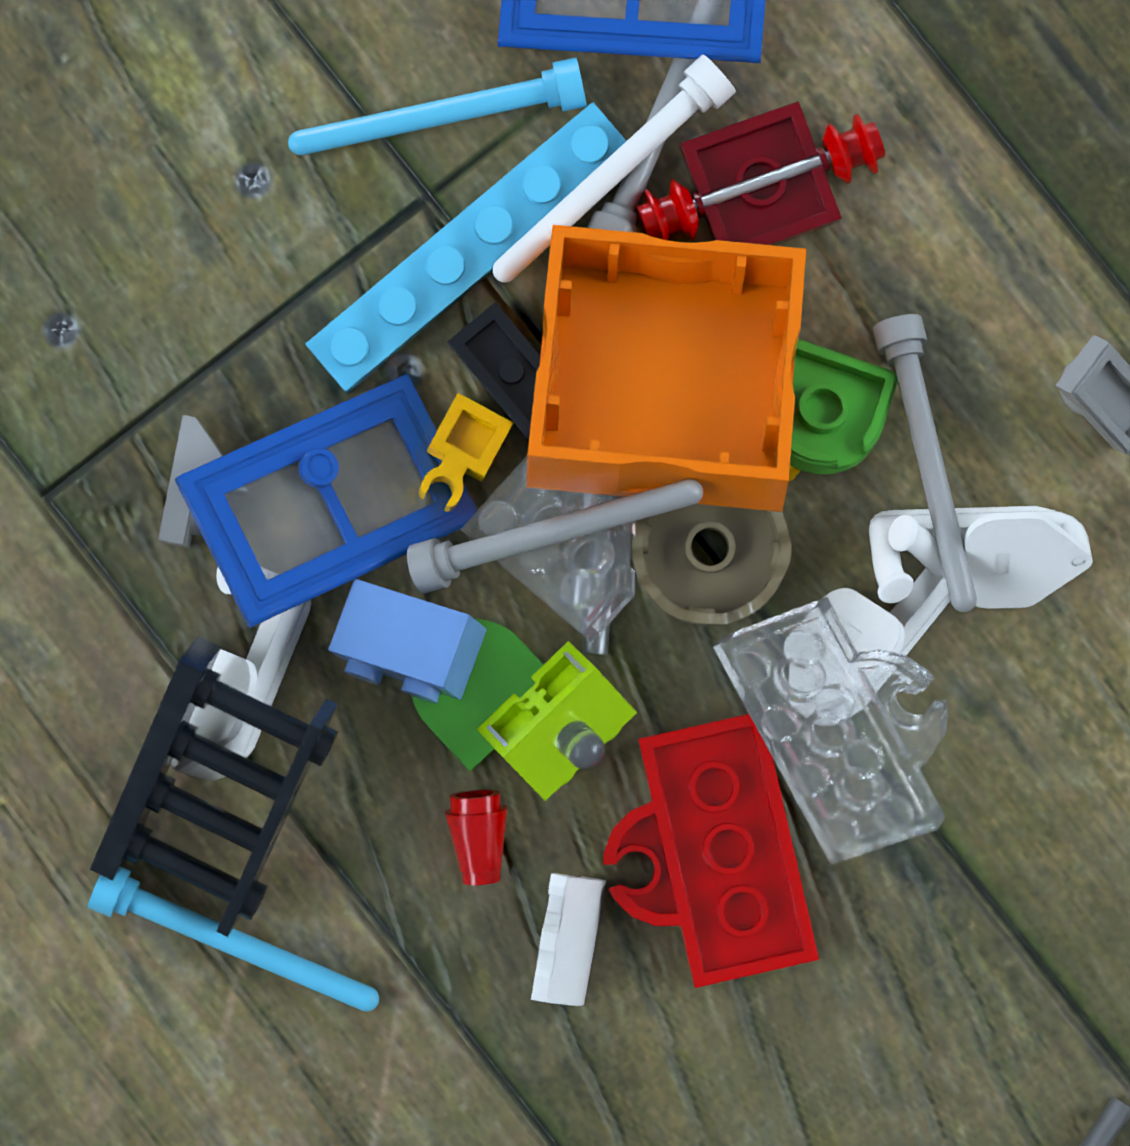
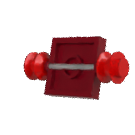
(762, 179)

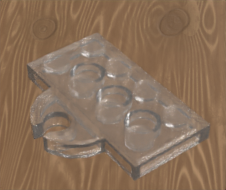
(839, 727)

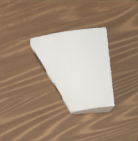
(568, 939)

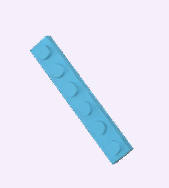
(462, 251)

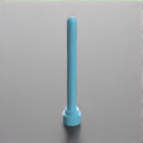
(558, 87)
(125, 895)

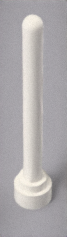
(700, 89)

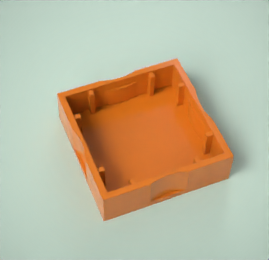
(667, 367)

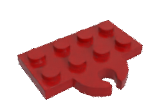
(716, 853)

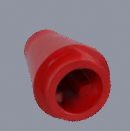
(478, 834)

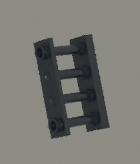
(176, 738)

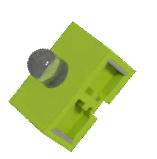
(558, 722)

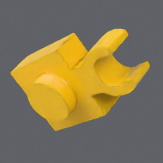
(465, 444)

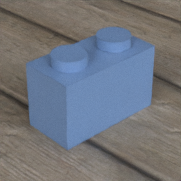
(407, 641)

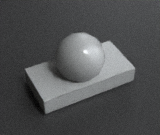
(1100, 391)

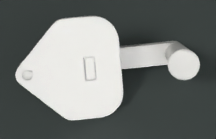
(1011, 552)
(899, 630)
(256, 676)

